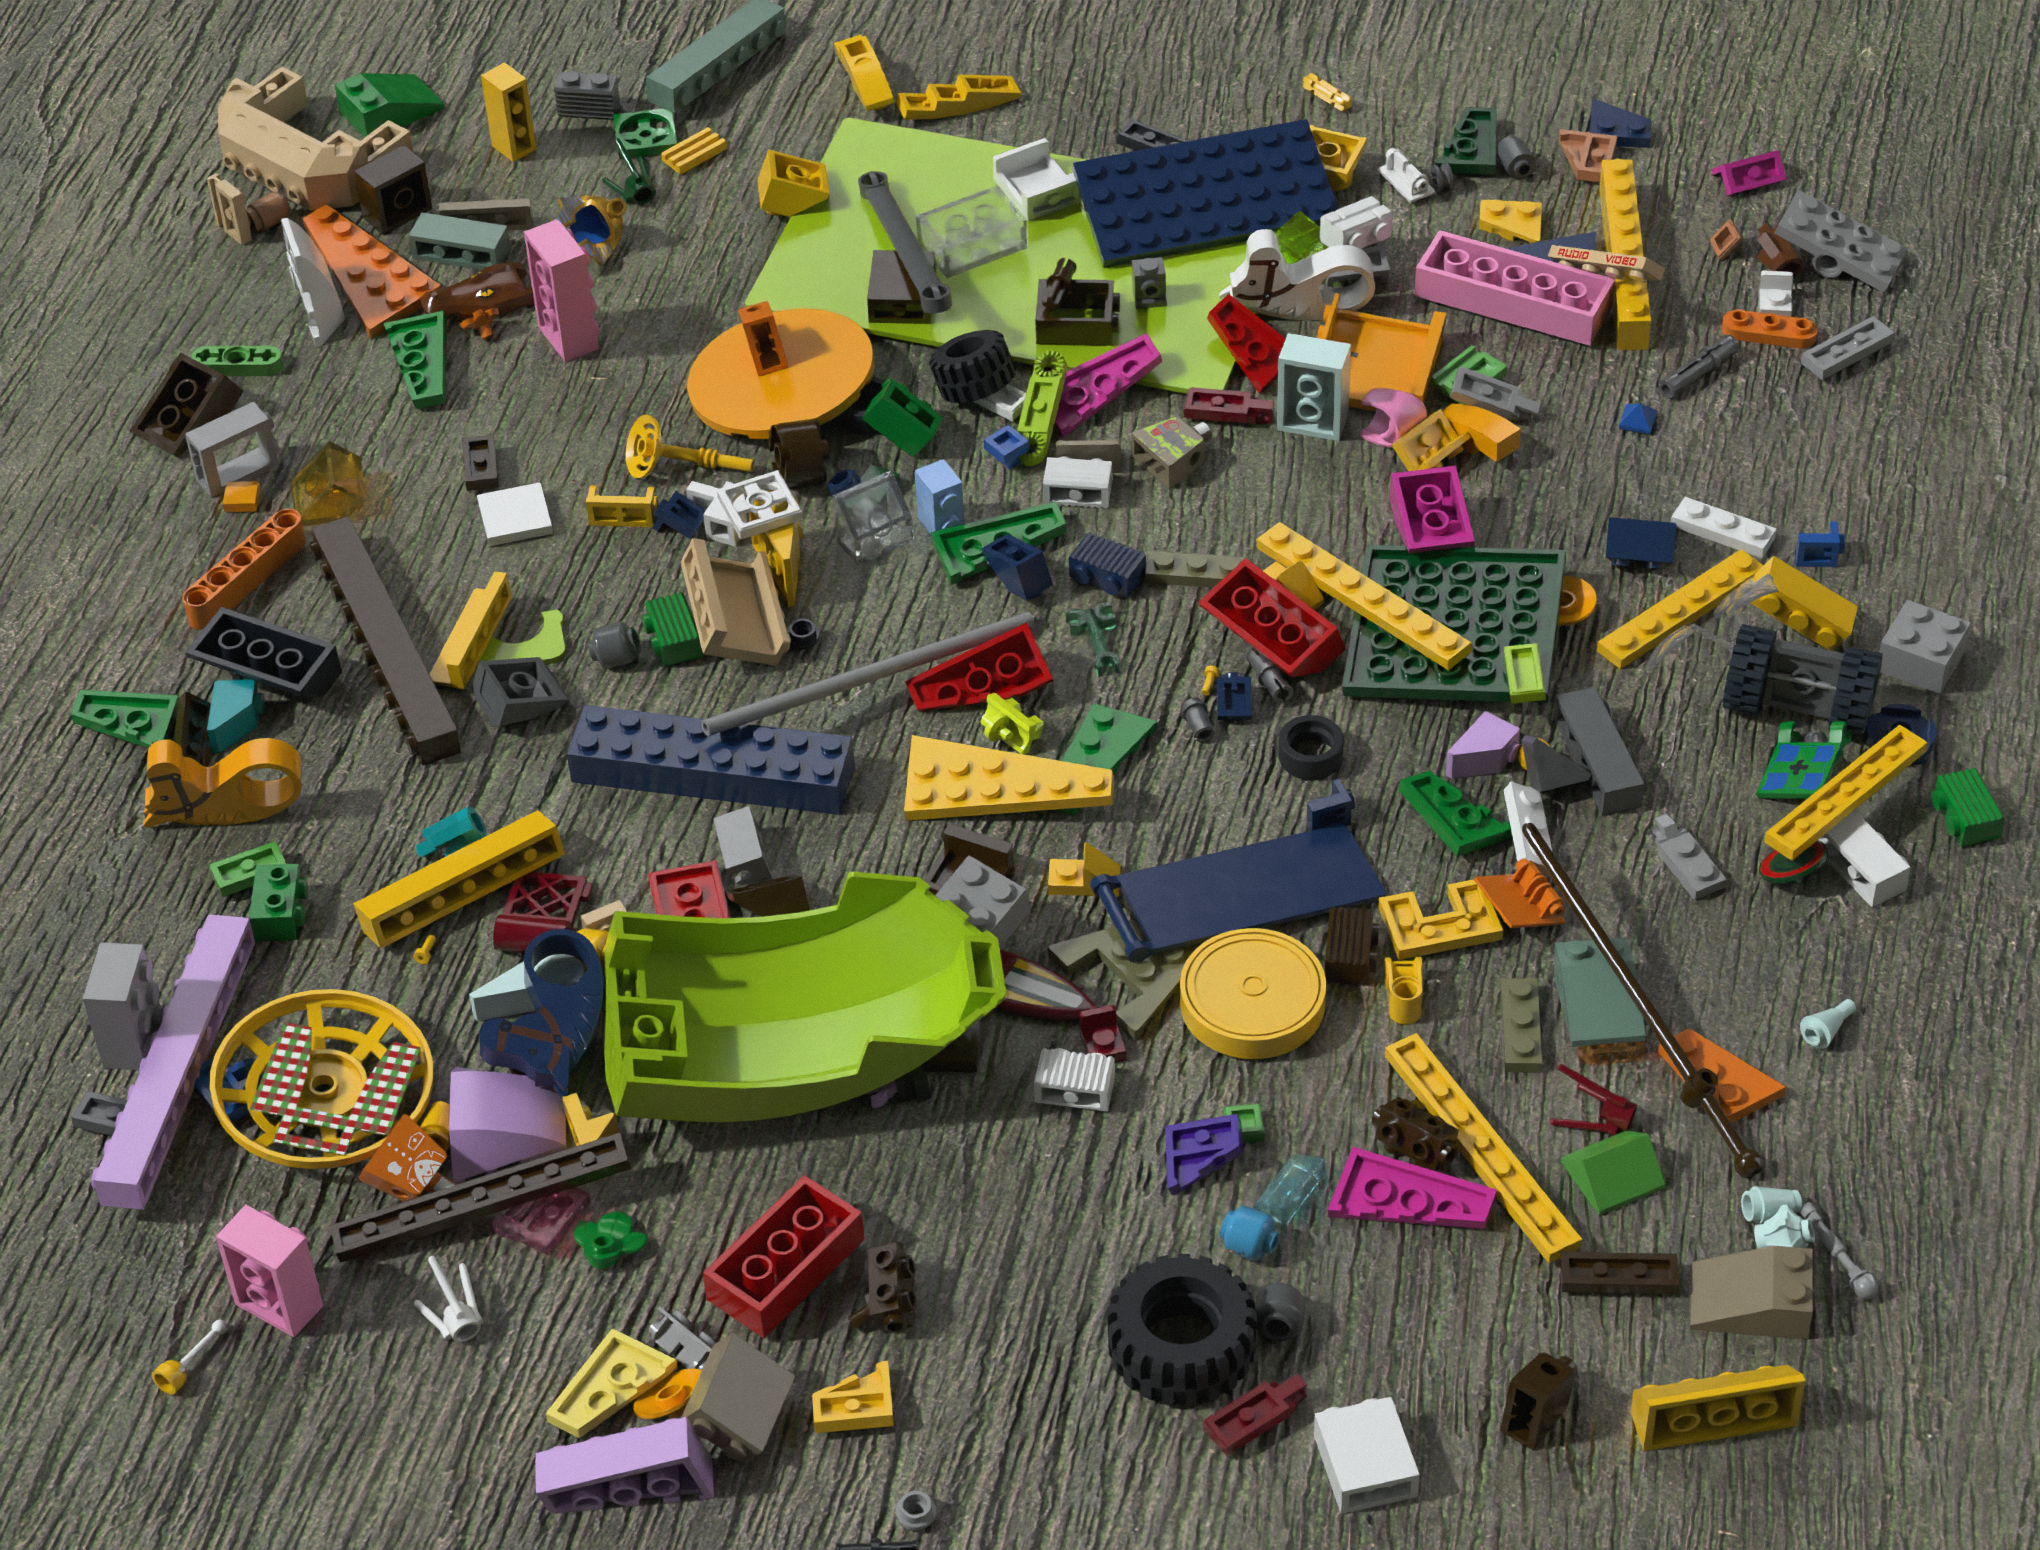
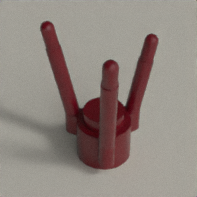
(1616, 1109)

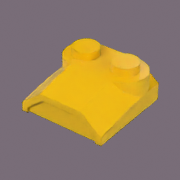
(1339, 155)

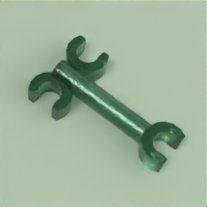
(1094, 621)

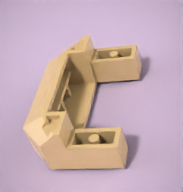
(286, 159)

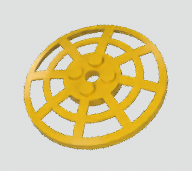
(324, 1067)

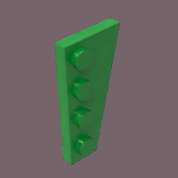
(422, 356)
(961, 545)
(1107, 740)

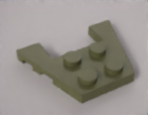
(1149, 979)

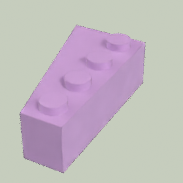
(625, 1467)

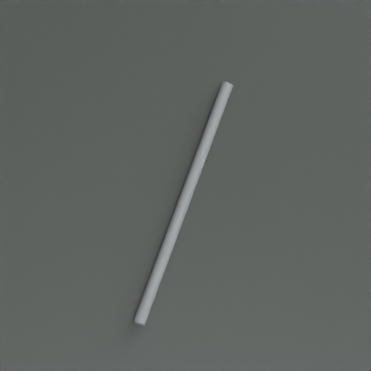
(862, 675)

